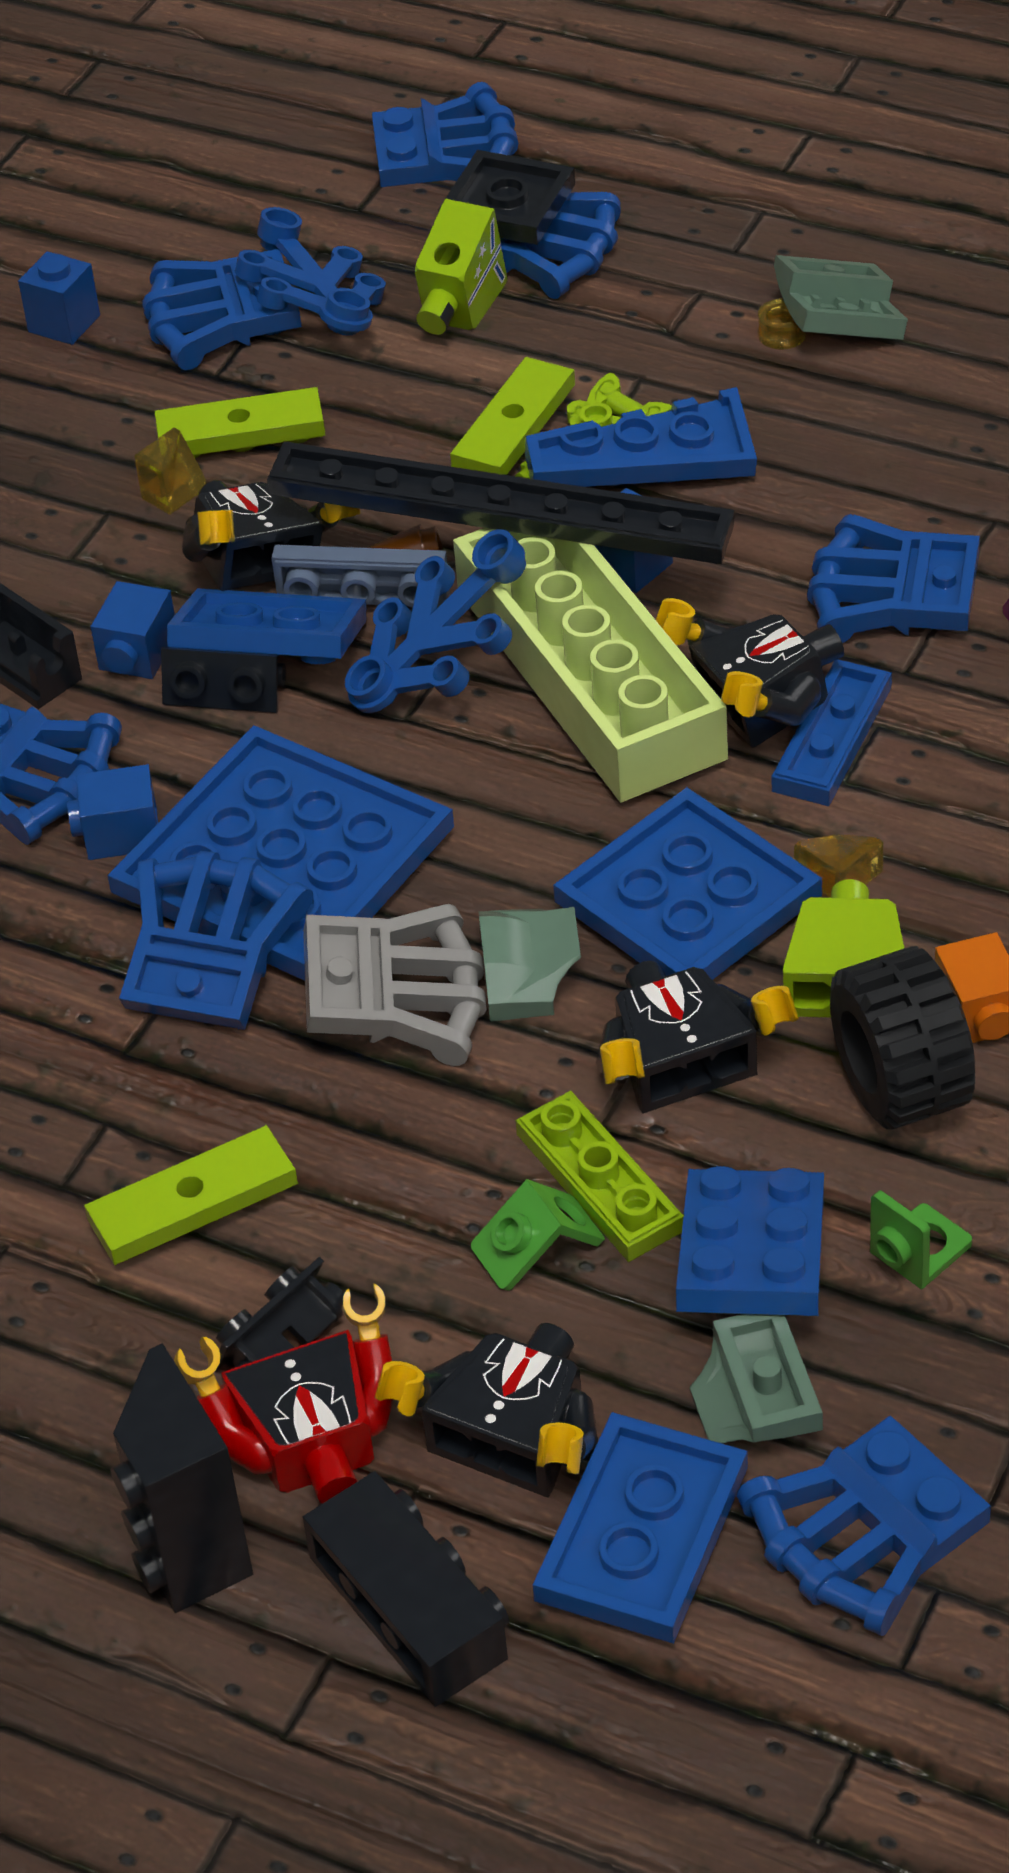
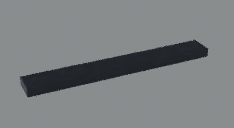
(502, 502)

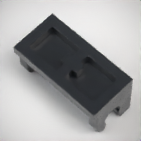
(35, 651)

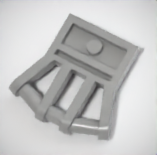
(353, 990)

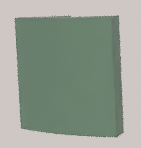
(839, 297)

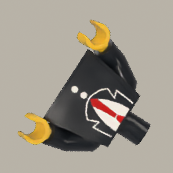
(240, 526)
(759, 669)
(685, 1033)
(502, 1407)

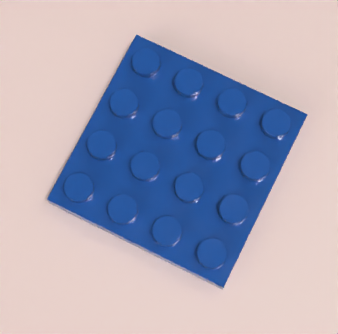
(305, 822)

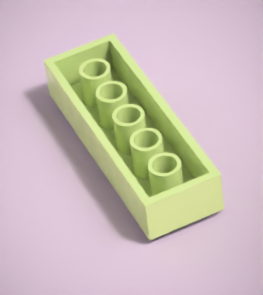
(603, 665)

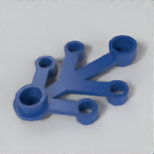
(342, 309)
(386, 672)

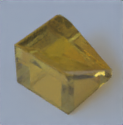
(168, 472)
(841, 858)

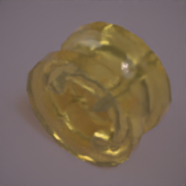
(777, 326)

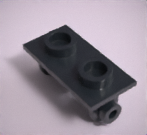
(221, 679)
(294, 1304)

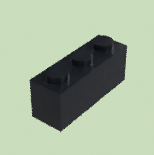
(407, 1587)

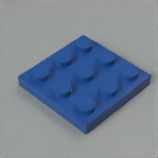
(688, 888)

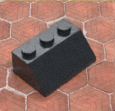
(177, 1489)

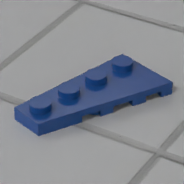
(667, 447)

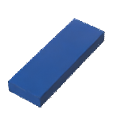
(832, 733)

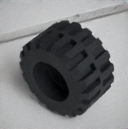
(902, 1037)

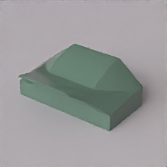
(526, 959)
(755, 1383)

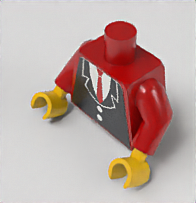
(302, 1410)

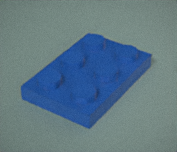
(268, 624)
(751, 1242)
(641, 1527)

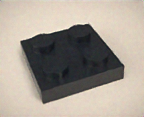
(520, 191)

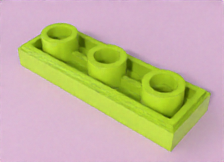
(515, 411)
(246, 421)
(600, 1176)
(190, 1194)

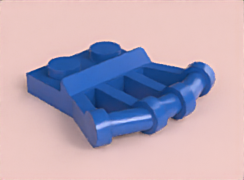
(441, 139)
(569, 239)
(211, 304)
(899, 582)
(32, 741)
(198, 973)
(896, 1491)

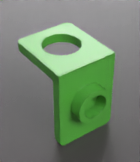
(527, 1229)
(903, 1239)

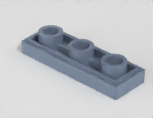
(350, 572)

